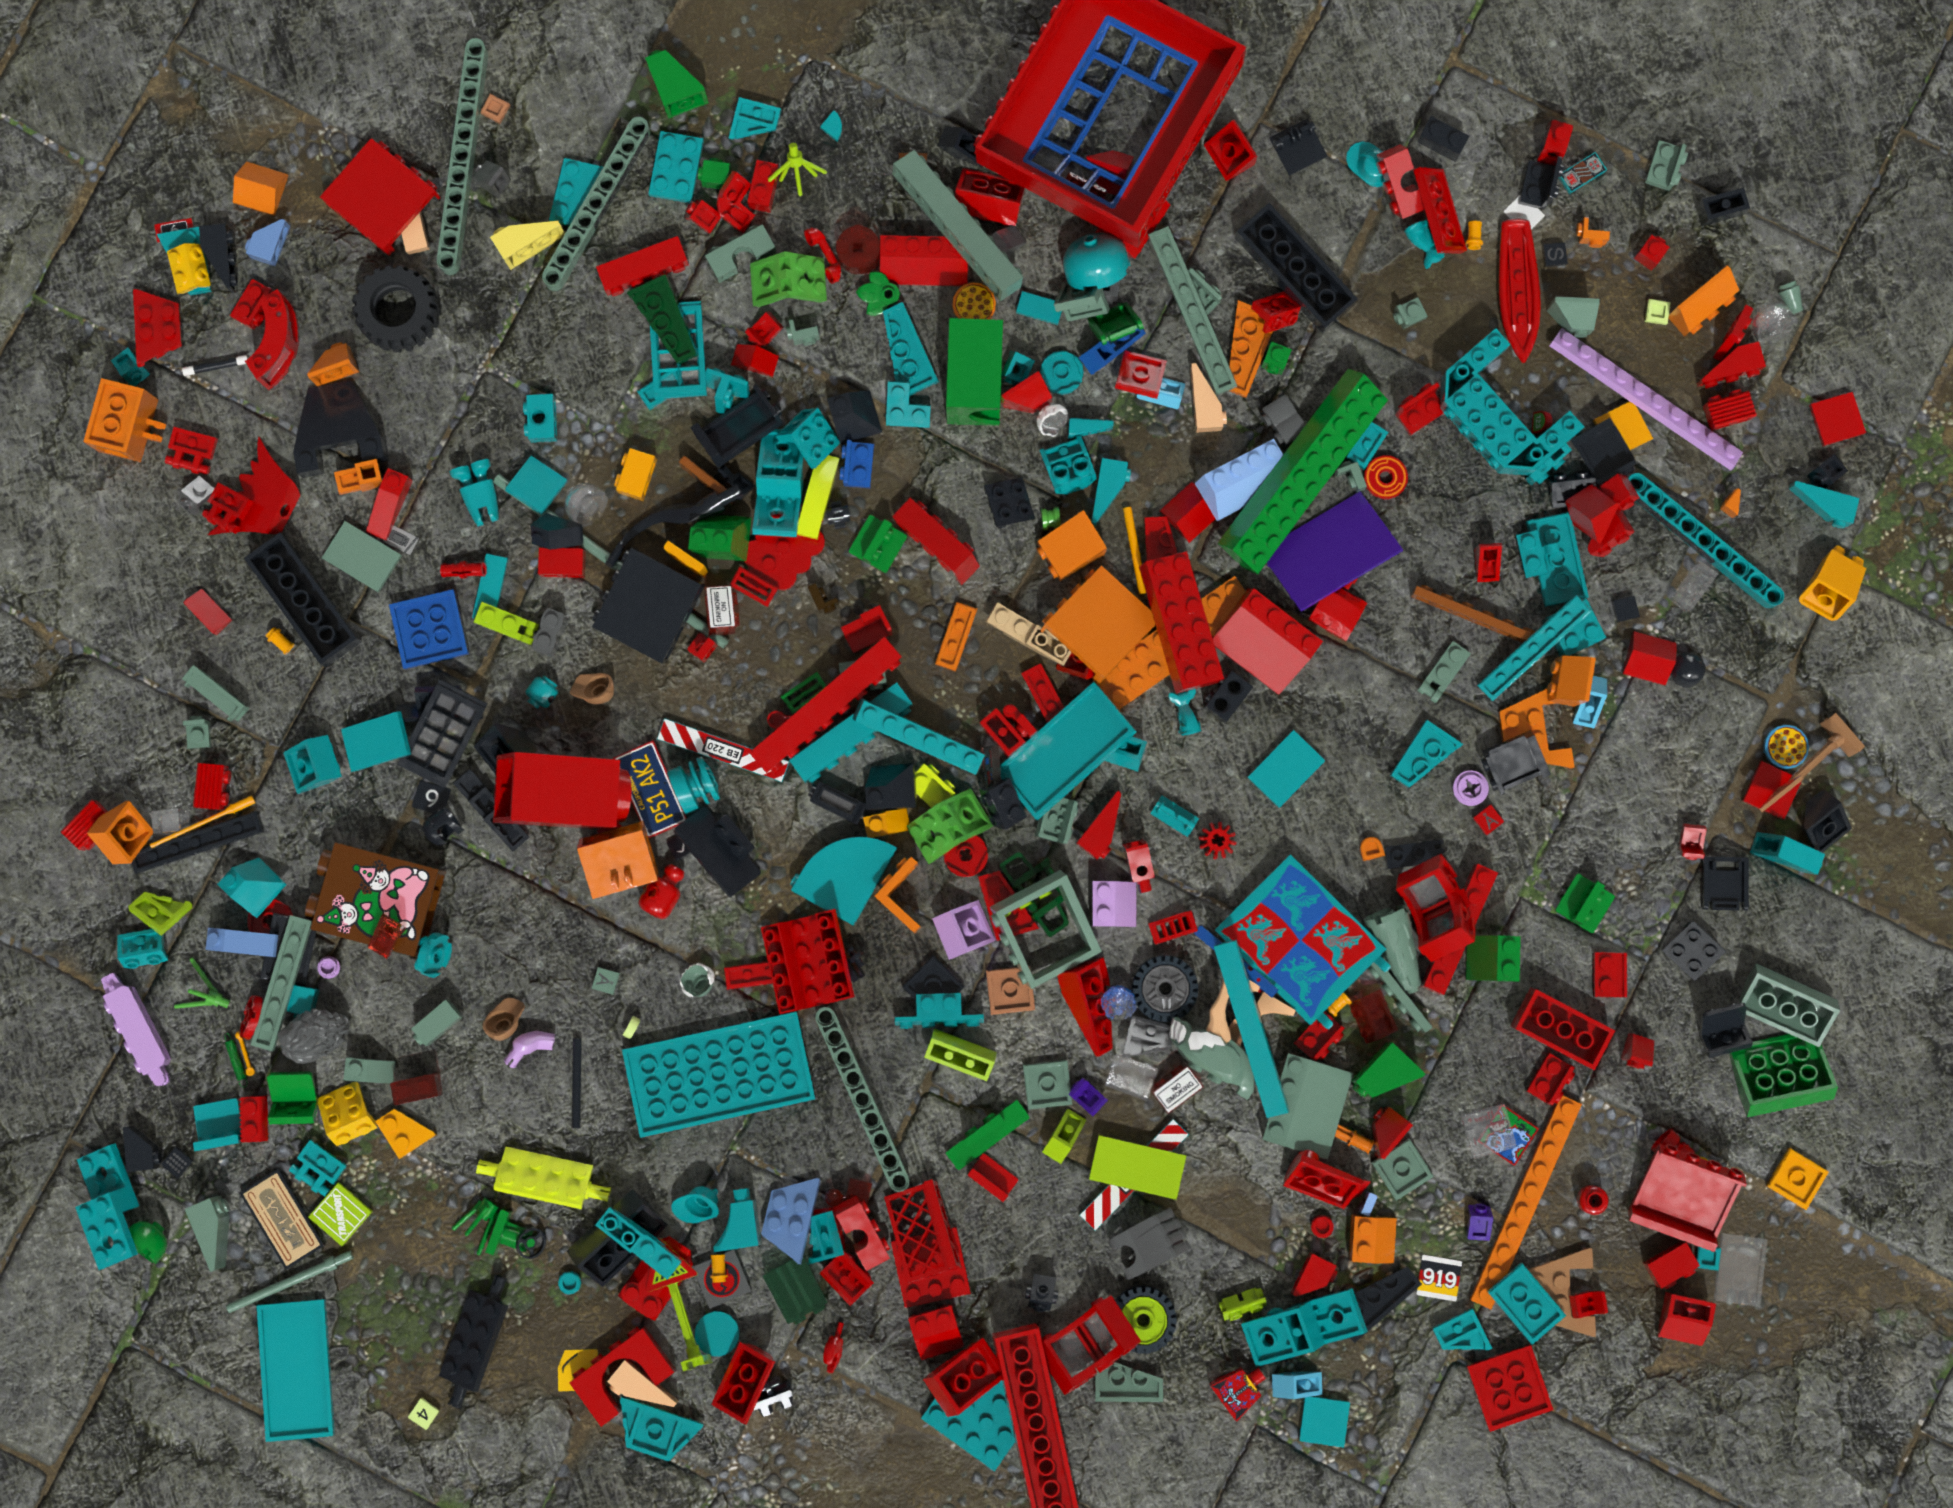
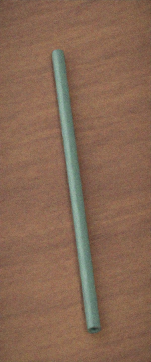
(603, 555)

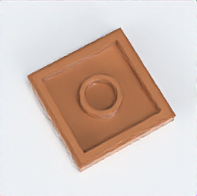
(1007, 992)

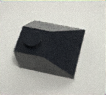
(854, 416)
(503, 740)
(891, 787)
(1825, 821)

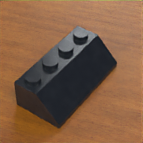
(601, 1255)

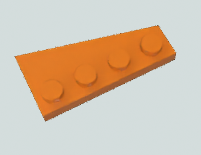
(1247, 347)

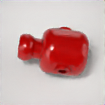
(662, 895)

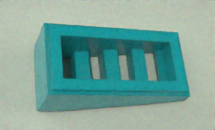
(1088, 426)

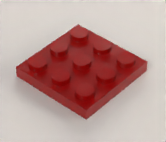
(935, 1288)
(1509, 1388)

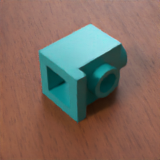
(1024, 367)

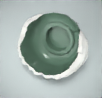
(697, 980)

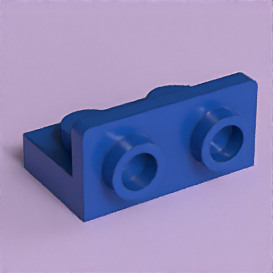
(857, 464)

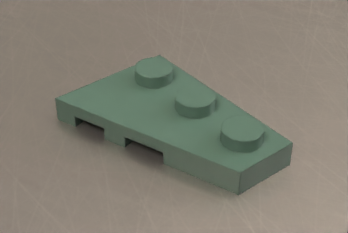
(1126, 1384)

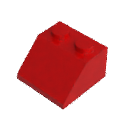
(935, 1331)

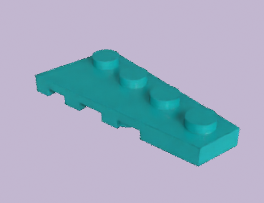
(907, 351)

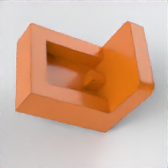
(1594, 238)

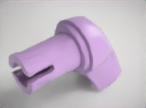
(527, 1043)

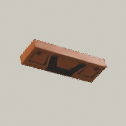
(701, 476)

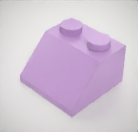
(1113, 904)
(963, 929)

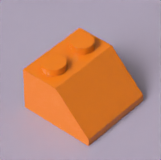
(1571, 680)
(121, 833)
(1372, 1239)

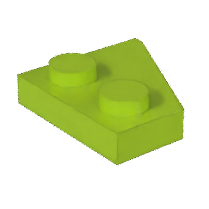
(159, 912)

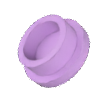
(329, 967)

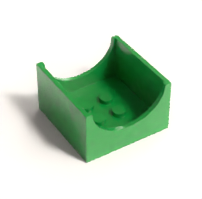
(974, 371)

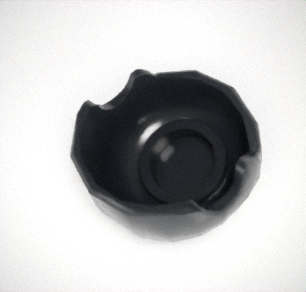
(1688, 670)

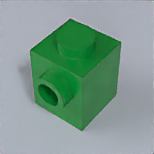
(714, 173)
(1276, 358)

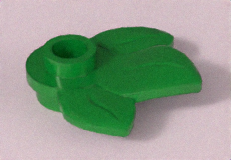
(875, 293)

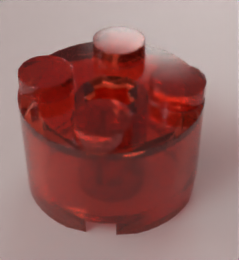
(858, 237)

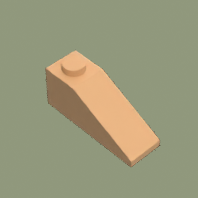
(1206, 406)
(636, 1384)

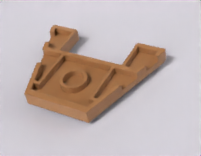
(1555, 1279)

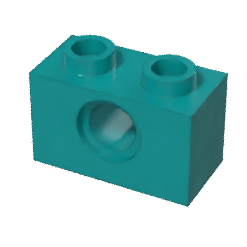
(546, 430)

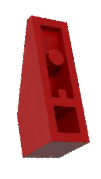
(388, 503)
(1100, 833)

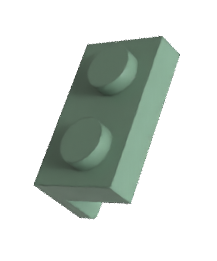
(1208, 294)
(1058, 821)

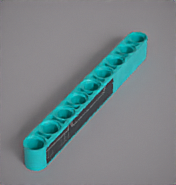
(1713, 543)

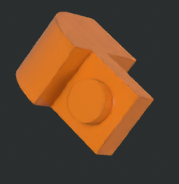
(361, 478)

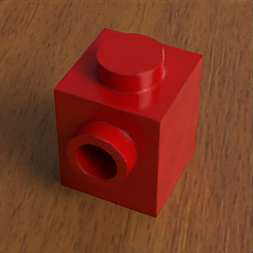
(1652, 252)

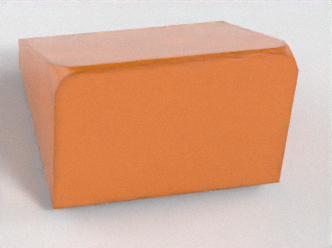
(1731, 503)

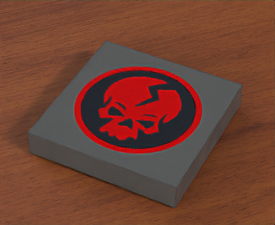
(721, 1292)

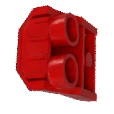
(1338, 613)

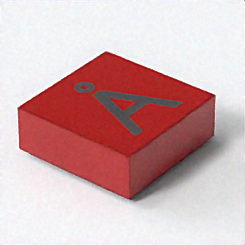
(1488, 820)

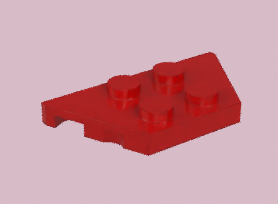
(155, 326)

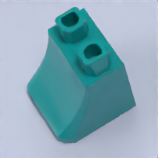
(742, 1225)

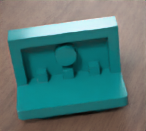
(726, 387)

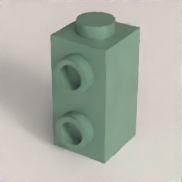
(436, 1023)

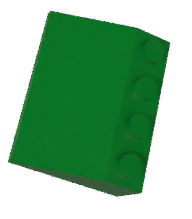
(1782, 1075)

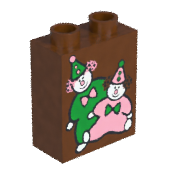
(366, 885)

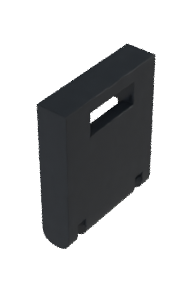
(1723, 887)

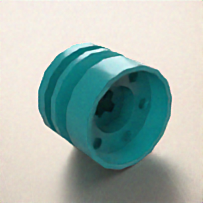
(693, 785)

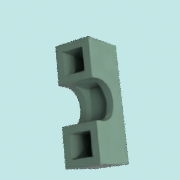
(754, 241)

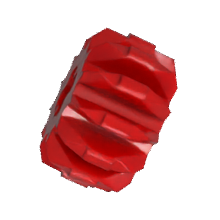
(1214, 847)

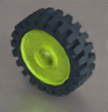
(1161, 1315)

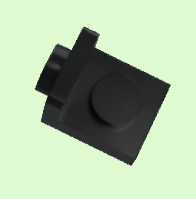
(1827, 472)

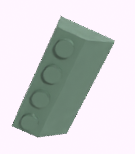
(1788, 1005)

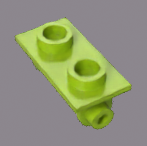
(1250, 1303)

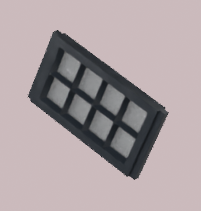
(443, 733)

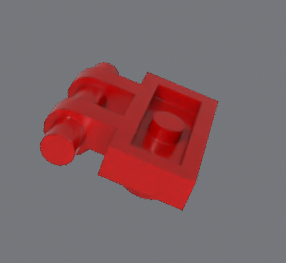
(191, 443)
(229, 501)
(1023, 726)

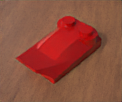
(1322, 1181)
(652, 1302)

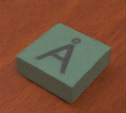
(605, 981)

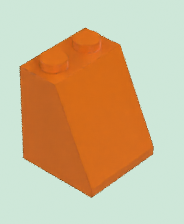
(1071, 546)

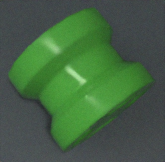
(1050, 518)

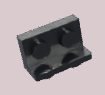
(1567, 485)

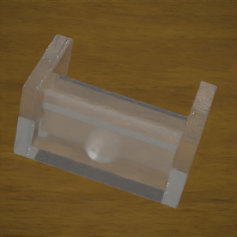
(1693, 586)
(170, 821)

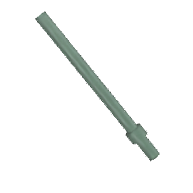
(330, 1263)

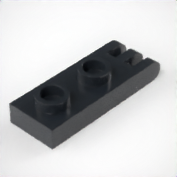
(1411, 854)

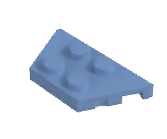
(790, 1216)

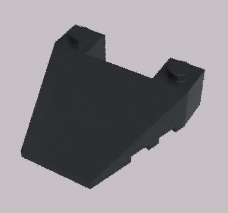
(331, 419)

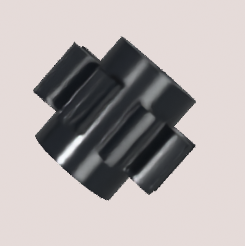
(838, 515)

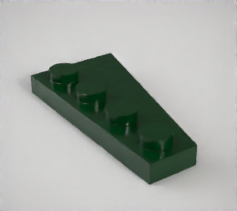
(661, 309)

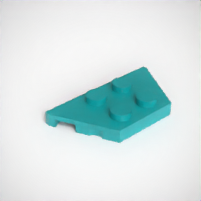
(655, 1429)

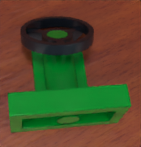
(514, 1236)

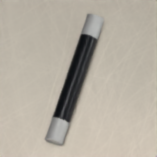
(215, 365)

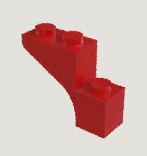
(1620, 529)

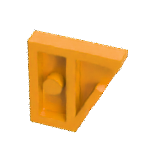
(403, 1132)

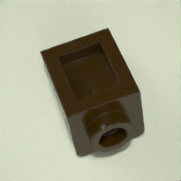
(819, 596)

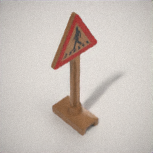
(1840, 737)

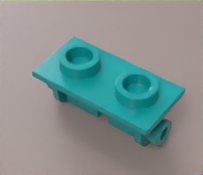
(1174, 816)

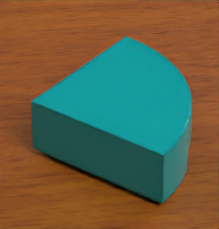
(832, 126)

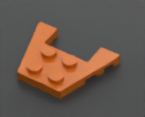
(1529, 716)

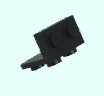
(1725, 1030)

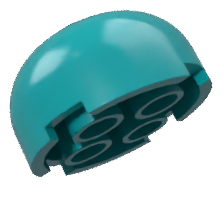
(1095, 261)

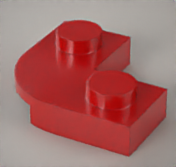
(729, 202)

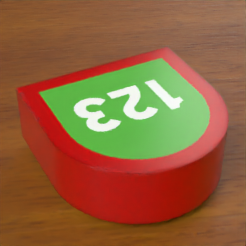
(1541, 422)

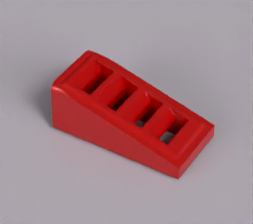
(1191, 922)

